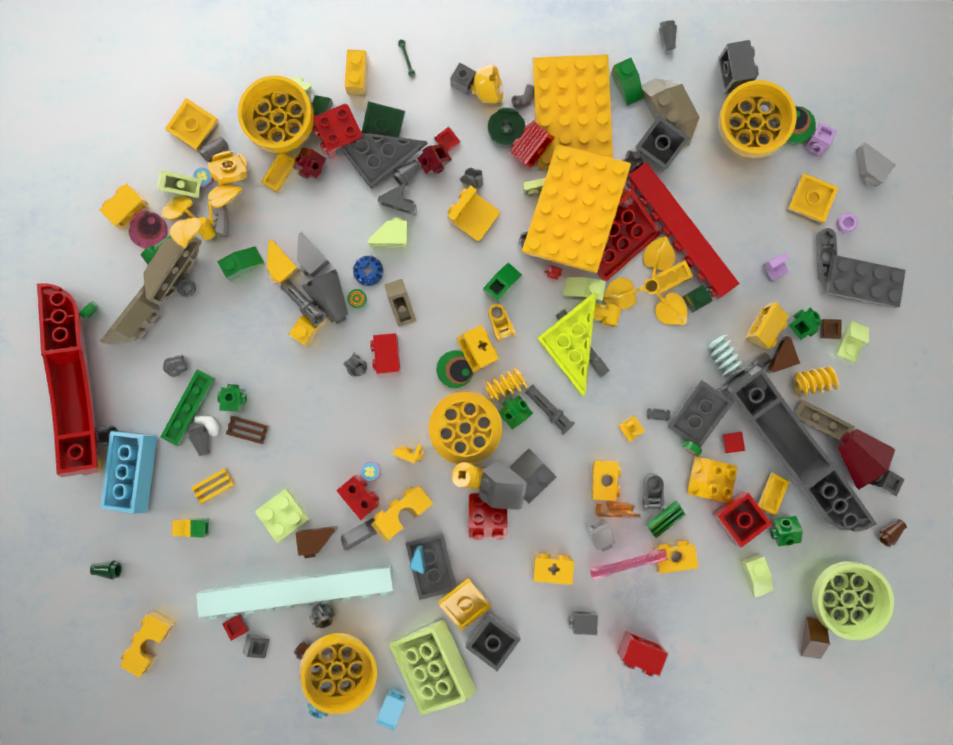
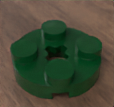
(498, 119)

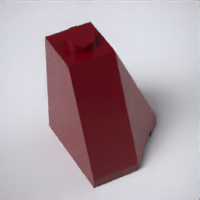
(865, 457)

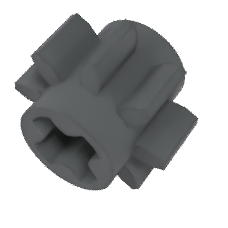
(322, 616)

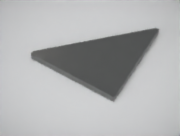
(380, 155)

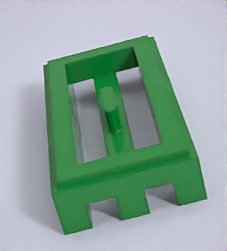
(665, 519)

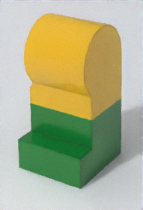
(190, 527)

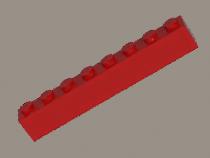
(682, 231)

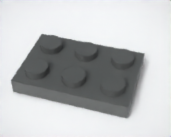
(700, 413)
(438, 575)

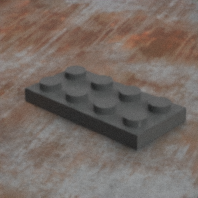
(865, 281)

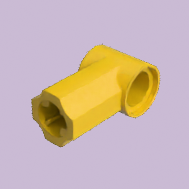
(607, 314)

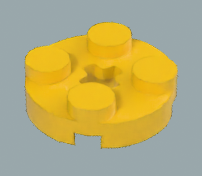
(236, 172)

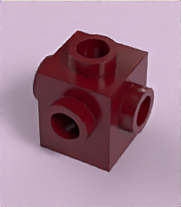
(434, 159)
(309, 163)

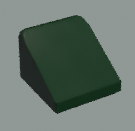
(321, 104)

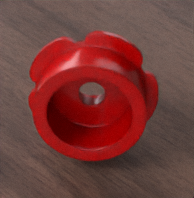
(553, 272)

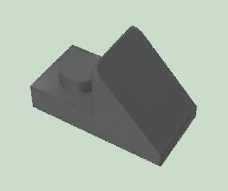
(393, 200)

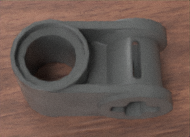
(653, 497)

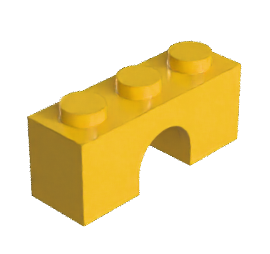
(387, 523)
(137, 658)

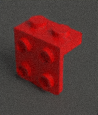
(336, 129)
(485, 520)

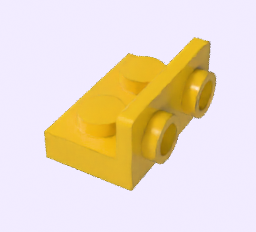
(406, 453)

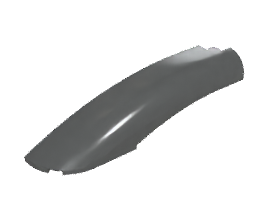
(799, 452)

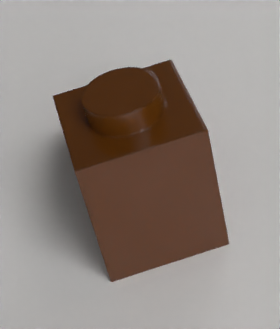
(313, 540)

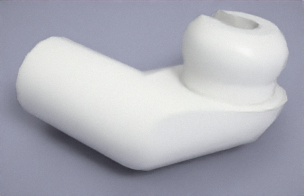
(209, 422)

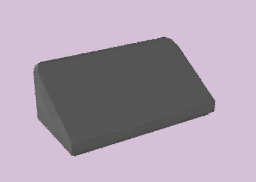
(358, 534)

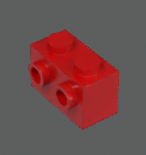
(358, 496)

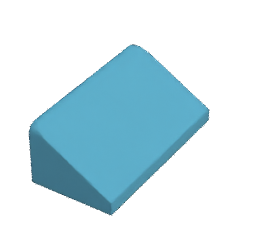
(418, 560)

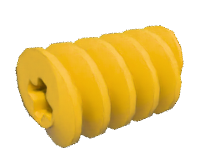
(815, 379)
(505, 384)
(467, 475)

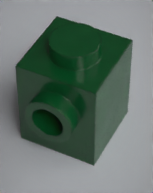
(698, 298)

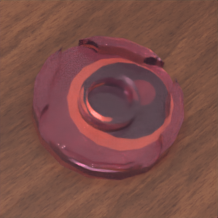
(147, 229)

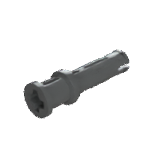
(312, 312)
(558, 415)

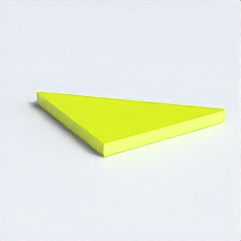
(571, 340)

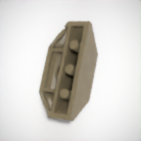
(671, 103)
(168, 268)
(133, 320)

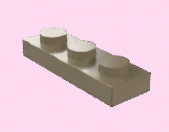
(822, 420)

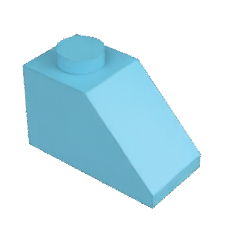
(391, 709)

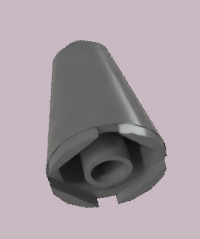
(328, 295)

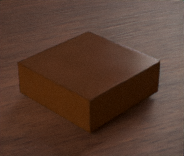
(830, 329)

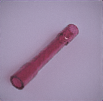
(649, 558)

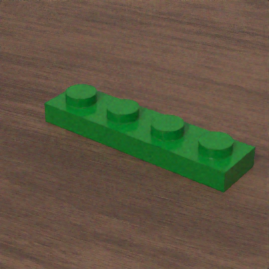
(187, 407)

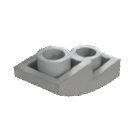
(221, 223)

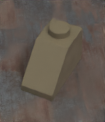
(400, 302)

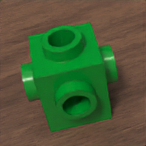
(805, 323)
(225, 398)
(515, 411)
(786, 531)

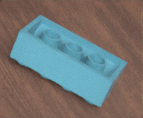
(128, 472)

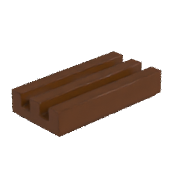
(231, 425)

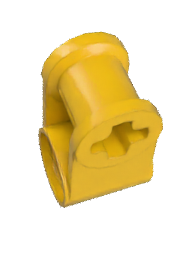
(501, 323)

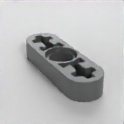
(833, 250)

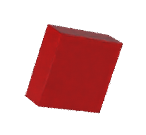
(447, 138)
(733, 442)
(235, 627)

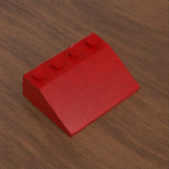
(629, 234)

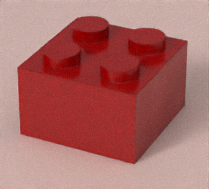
(742, 519)
(642, 654)

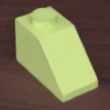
(178, 184)
(391, 234)
(583, 287)
(757, 575)

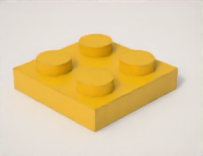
(191, 124)
(813, 198)
(464, 604)

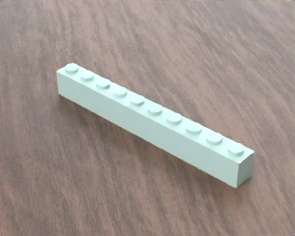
(295, 591)

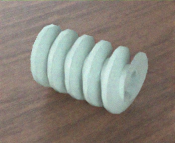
(724, 356)

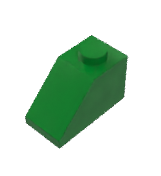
(628, 81)
(240, 263)

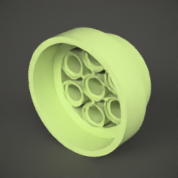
(873, 613)

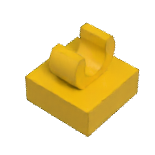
(631, 428)

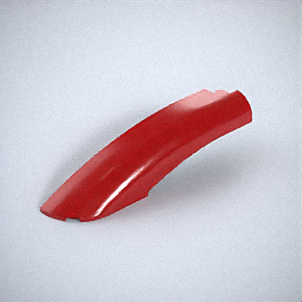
(67, 381)

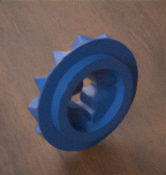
(372, 278)

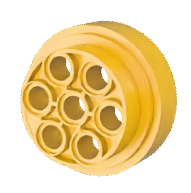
(268, 92)
(754, 94)
(446, 447)
(336, 698)

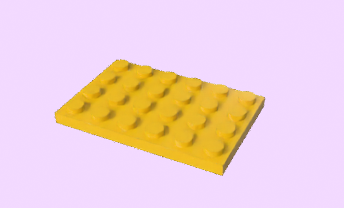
(573, 103)
(576, 208)

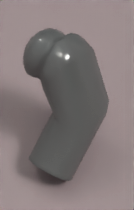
(525, 99)

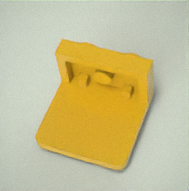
(472, 214)
(712, 479)

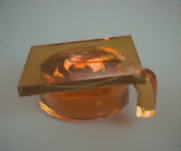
(616, 509)

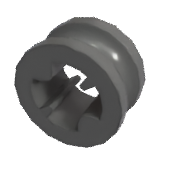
(191, 292)

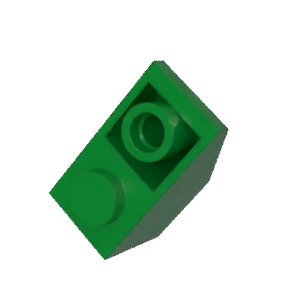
(502, 282)

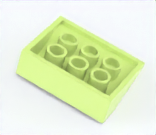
(433, 668)

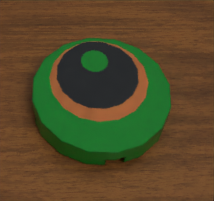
(804, 126)
(454, 369)

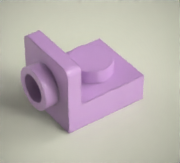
(821, 139)
(777, 267)

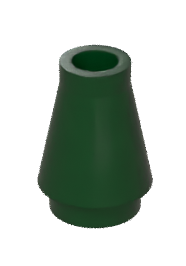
(108, 569)

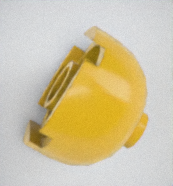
(487, 85)

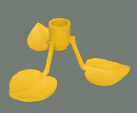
(185, 230)
(672, 308)

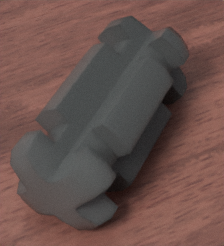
(658, 414)

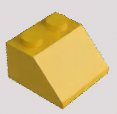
(767, 326)

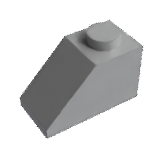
(873, 165)
(309, 257)
(601, 535)

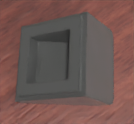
(255, 646)

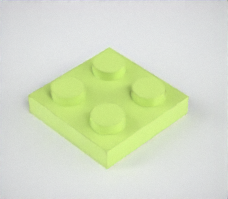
(282, 515)

